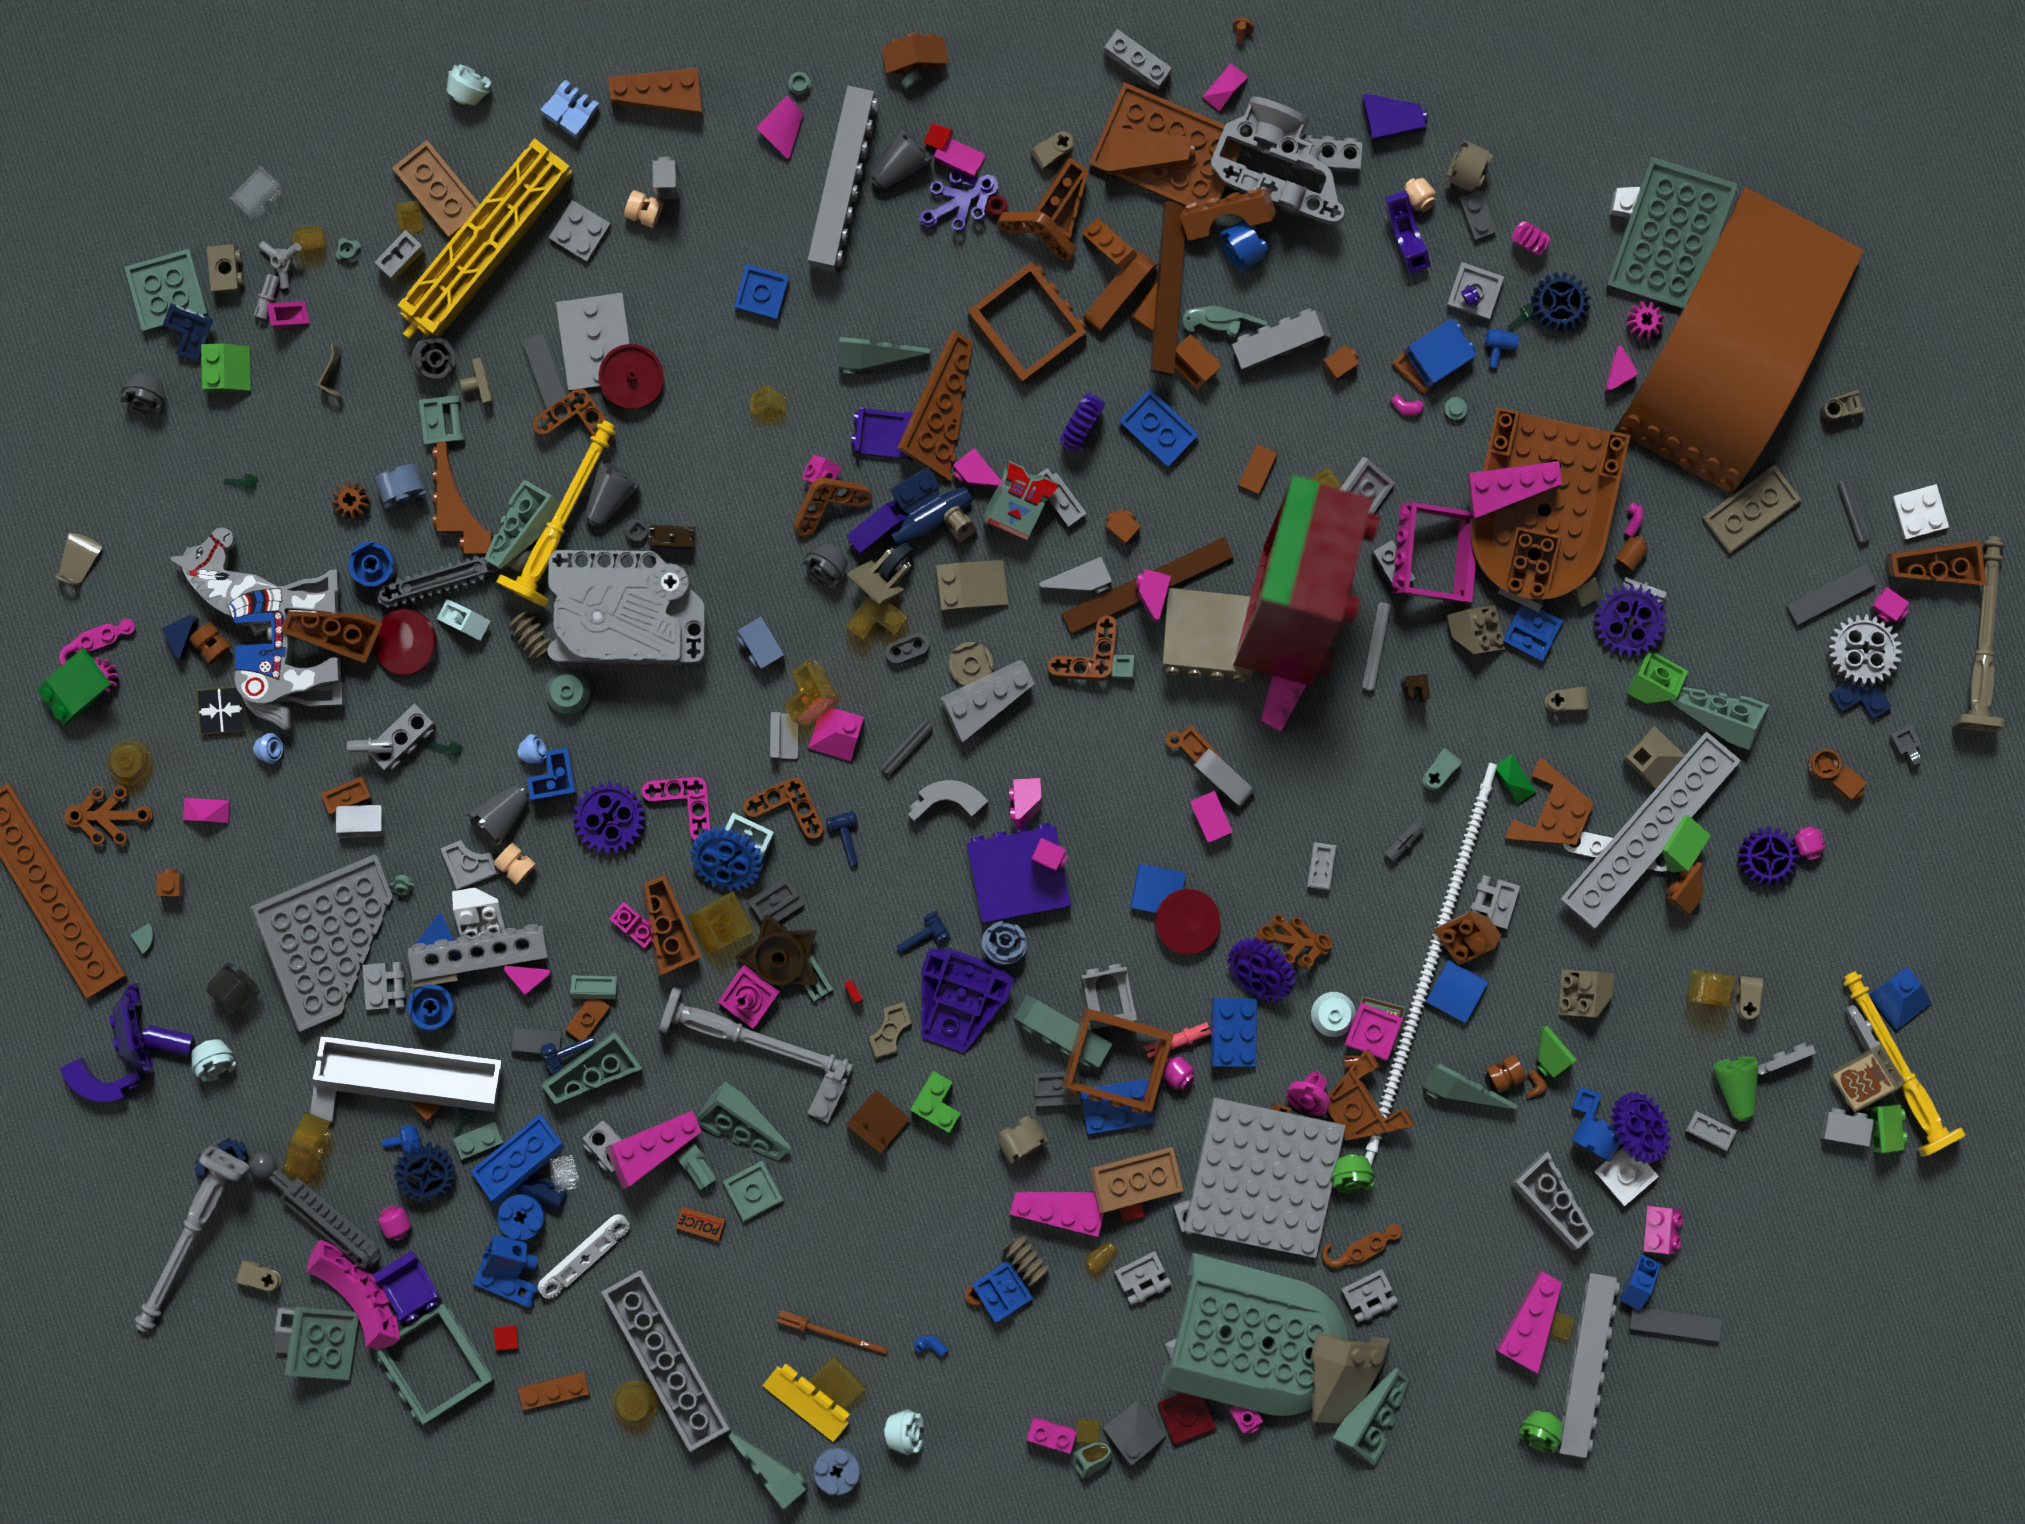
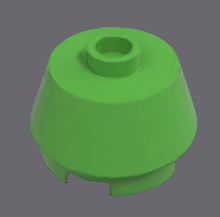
(1352, 1173)
(1542, 1431)

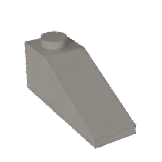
(1084, 578)

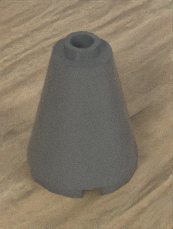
(899, 160)
(608, 493)
(499, 813)

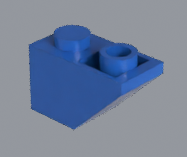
(1640, 1282)

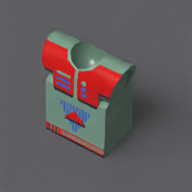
(1018, 501)

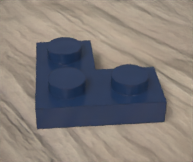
(192, 325)
(1870, 697)

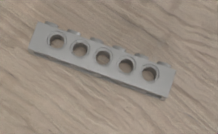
(468, 961)

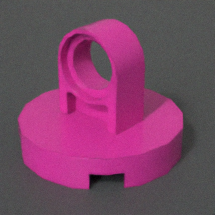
(1309, 1095)

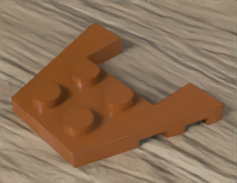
(1562, 814)
(1356, 1108)

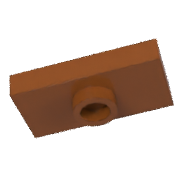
(587, 1018)

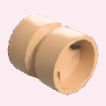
(635, 209)
(514, 864)

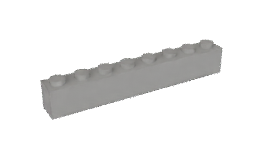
(1587, 1364)

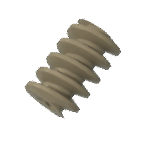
(529, 635)
(1025, 1259)

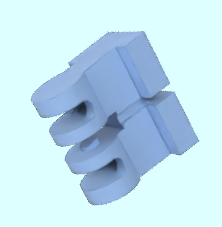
(570, 120)

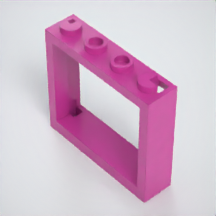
(1465, 555)

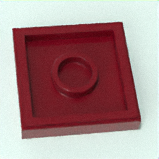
(1186, 1416)

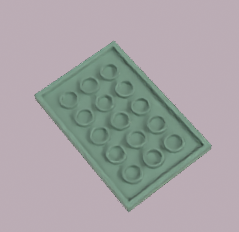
(1671, 232)

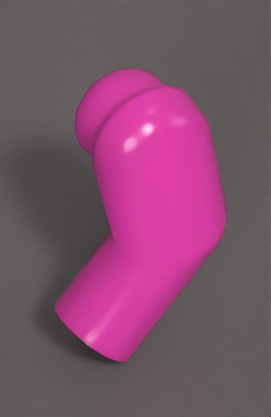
(1407, 408)

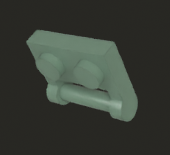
(434, 423)

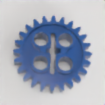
(726, 858)

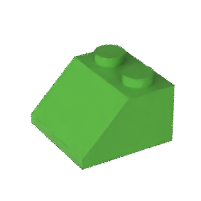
(226, 368)
(1888, 1128)

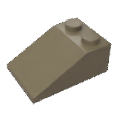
(972, 585)

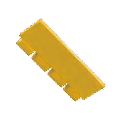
(811, 1407)

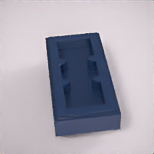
(542, 1190)

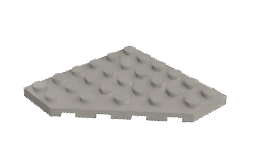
(322, 937)

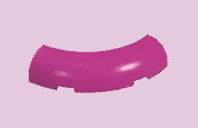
(359, 1290)

